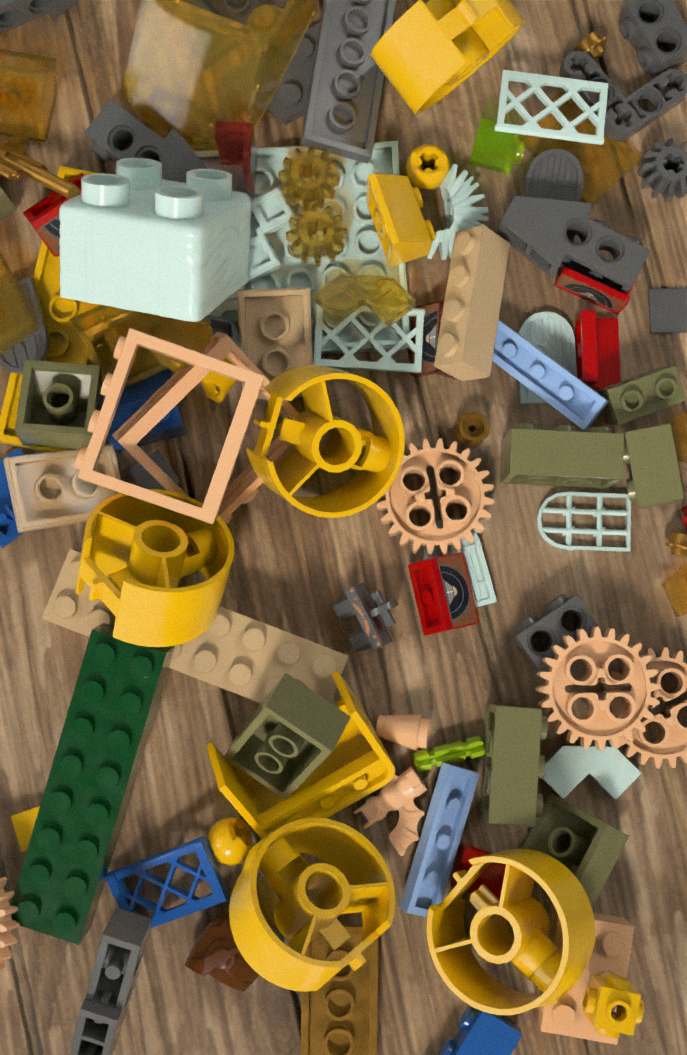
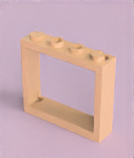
(113, 388)
(246, 485)

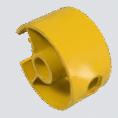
(442, 46)
(373, 454)
(144, 557)
(310, 900)
(529, 948)

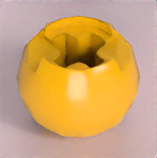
(427, 178)
(230, 841)

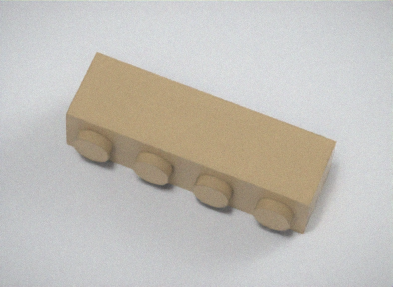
(472, 304)

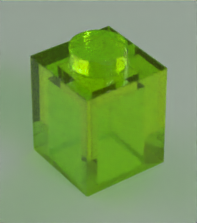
(496, 149)

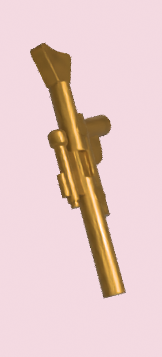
(15, 162)

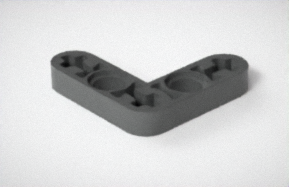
(626, 108)

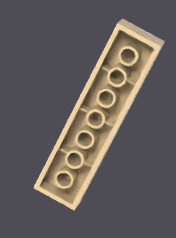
(231, 654)

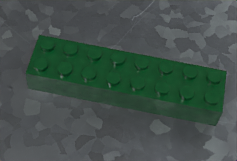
(89, 785)

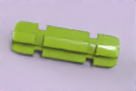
(449, 753)

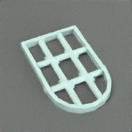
(598, 532)

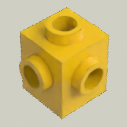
(603, 996)

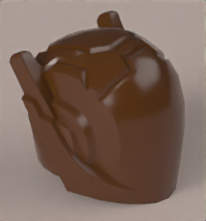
(219, 956)

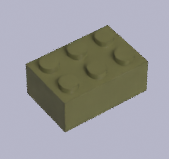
(562, 457)
(287, 736)
(512, 764)

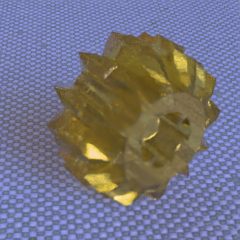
(311, 189)
(311, 223)
(185, 334)

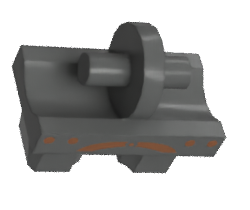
(372, 614)

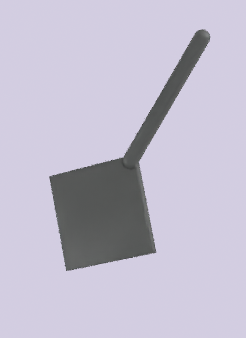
(667, 310)

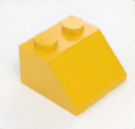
(398, 218)

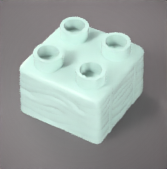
(155, 240)

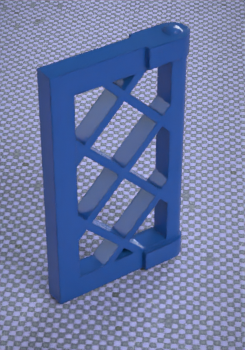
(128, 899)

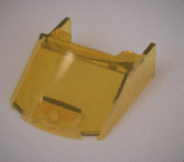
(206, 68)

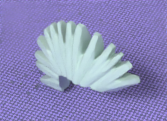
(458, 210)

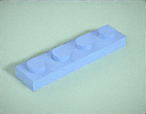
(546, 377)
(439, 839)

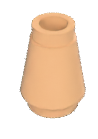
(406, 730)

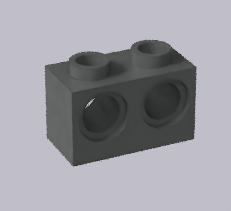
(664, 30)
(551, 626)

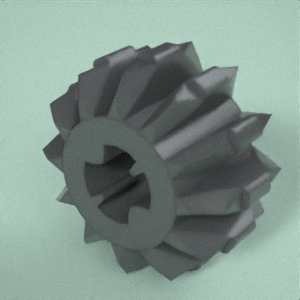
(665, 170)

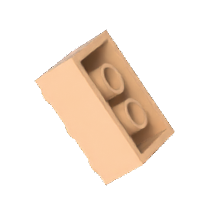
(609, 955)

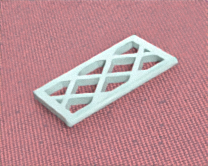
(572, 88)
(385, 363)

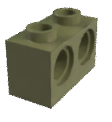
(642, 395)

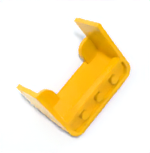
(347, 775)

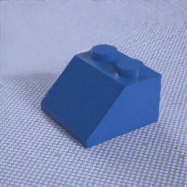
(133, 398)

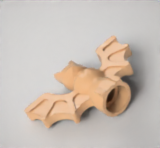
(399, 796)

